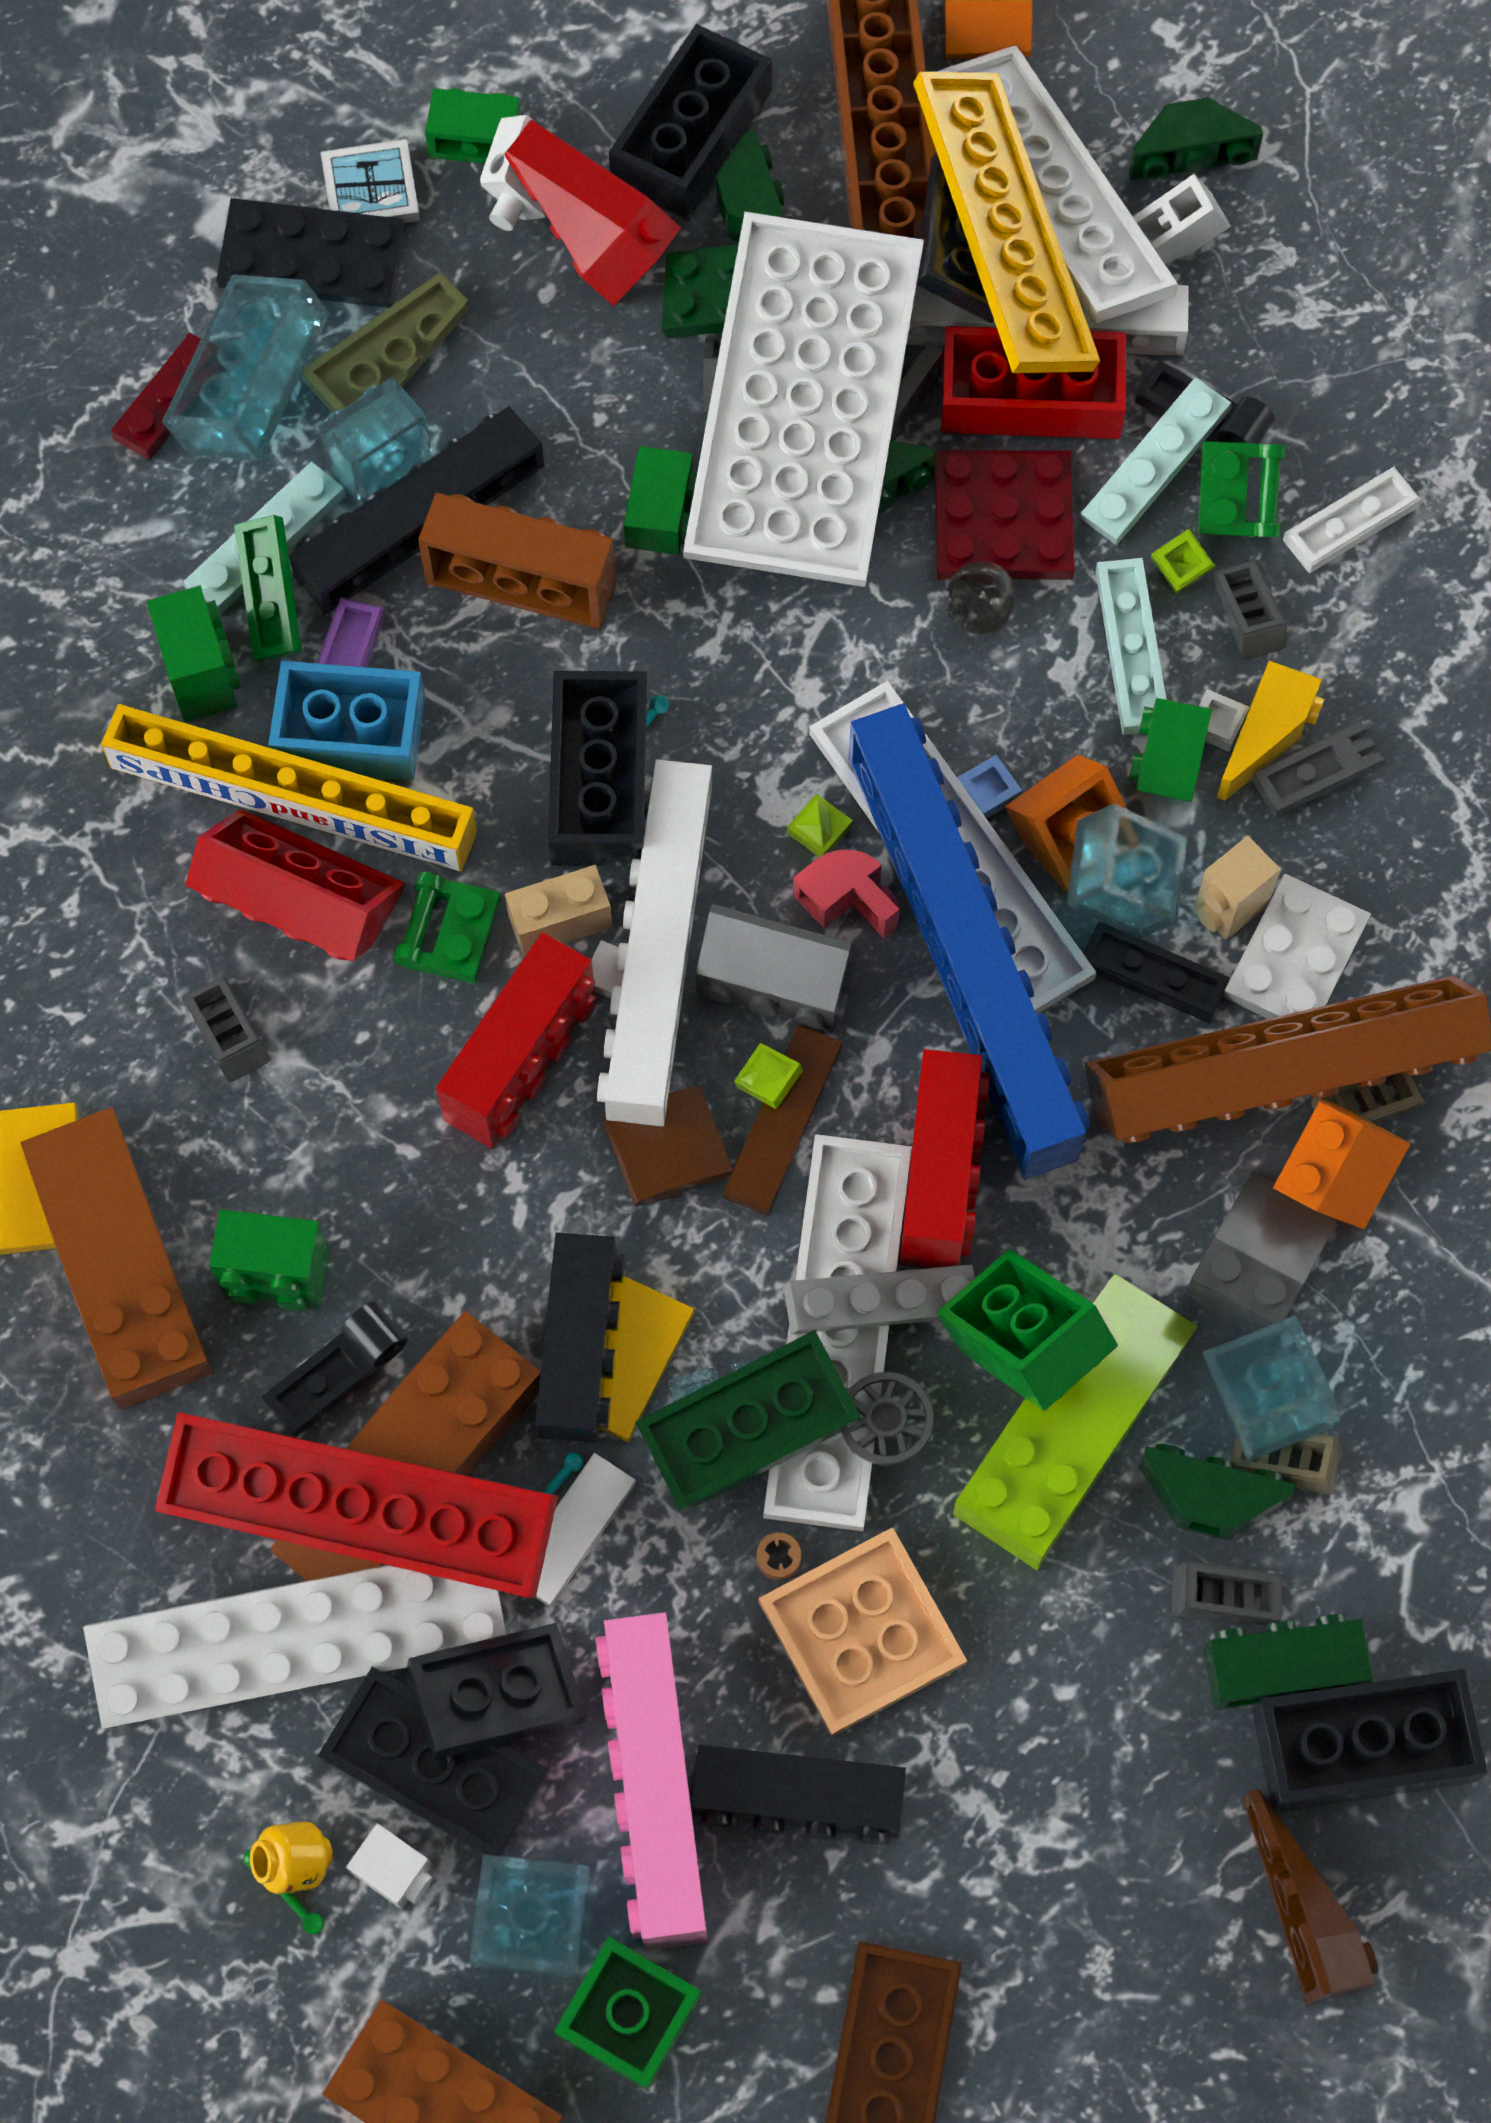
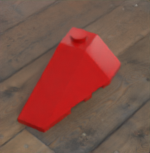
(599, 217)

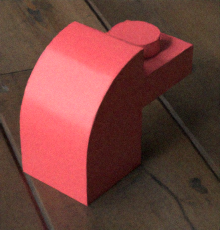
(843, 881)

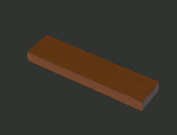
(780, 1130)

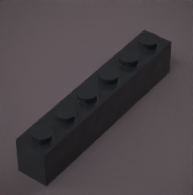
(387, 527)

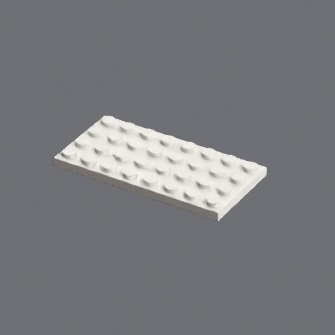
(804, 399)

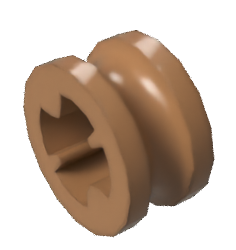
(763, 1557)

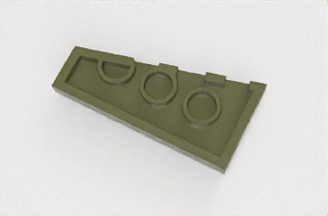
(388, 345)

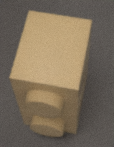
(1236, 888)
(560, 907)

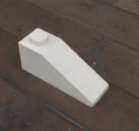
(1182, 220)

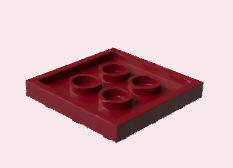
(1005, 512)

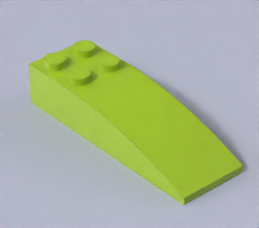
(1055, 1456)

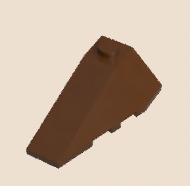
(1317, 1930)

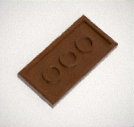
(894, 2037)

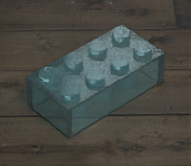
(246, 367)

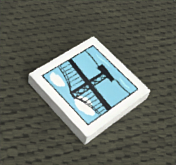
(372, 180)

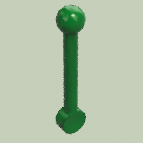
(312, 1922)

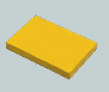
(21, 1213)
(644, 1346)

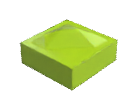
(1182, 561)
(819, 826)
(768, 1075)

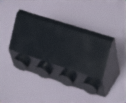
(597, 766)

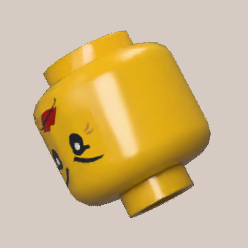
(290, 1857)

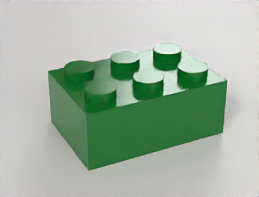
(1027, 1329)

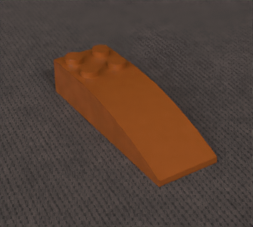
(115, 1259)
(437, 1418)

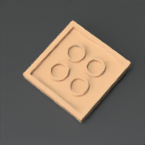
(862, 1631)

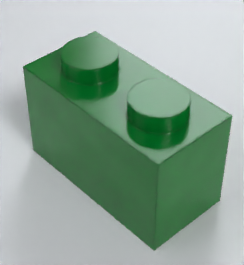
(465, 123)
(659, 500)
(1171, 749)

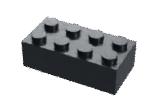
(691, 120)
(1369, 1740)

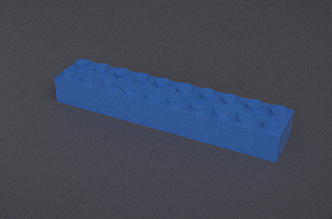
(966, 941)

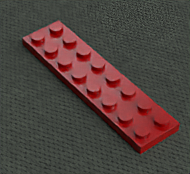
(357, 1504)

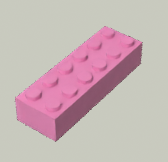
(655, 1782)

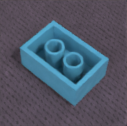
(350, 717)

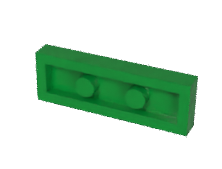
(268, 588)

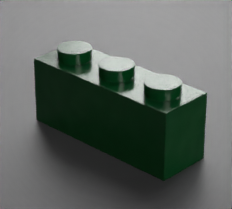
(1286, 1660)

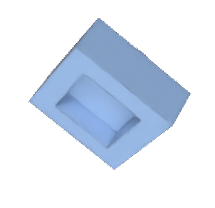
(990, 786)

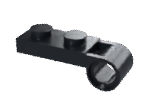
(1244, 423)
(336, 1370)

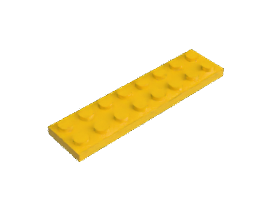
(1006, 223)

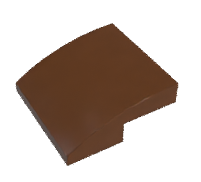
(668, 1159)

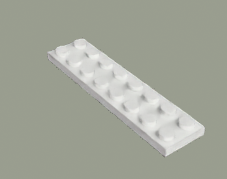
(1099, 239)
(1040, 939)
(847, 1230)
(280, 1640)

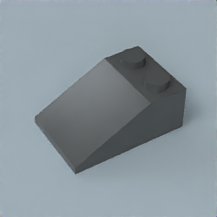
(1260, 1256)

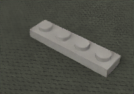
(872, 1298)

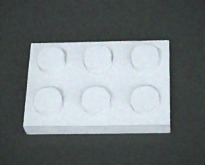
(1296, 951)

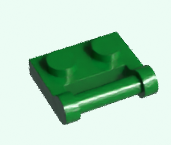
(1225, 489)
(462, 933)

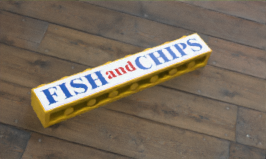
(290, 787)

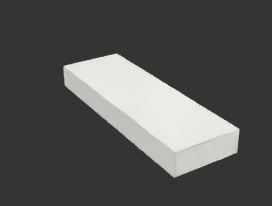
(1351, 519)
(580, 1522)

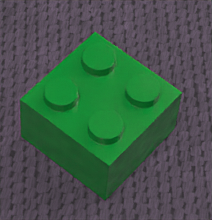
(195, 652)
(269, 1259)
(628, 2013)

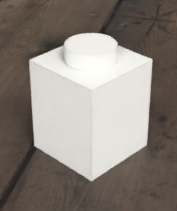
(391, 1867)

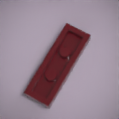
(142, 423)

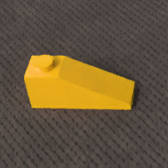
(1273, 724)

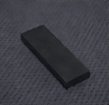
(1155, 972)

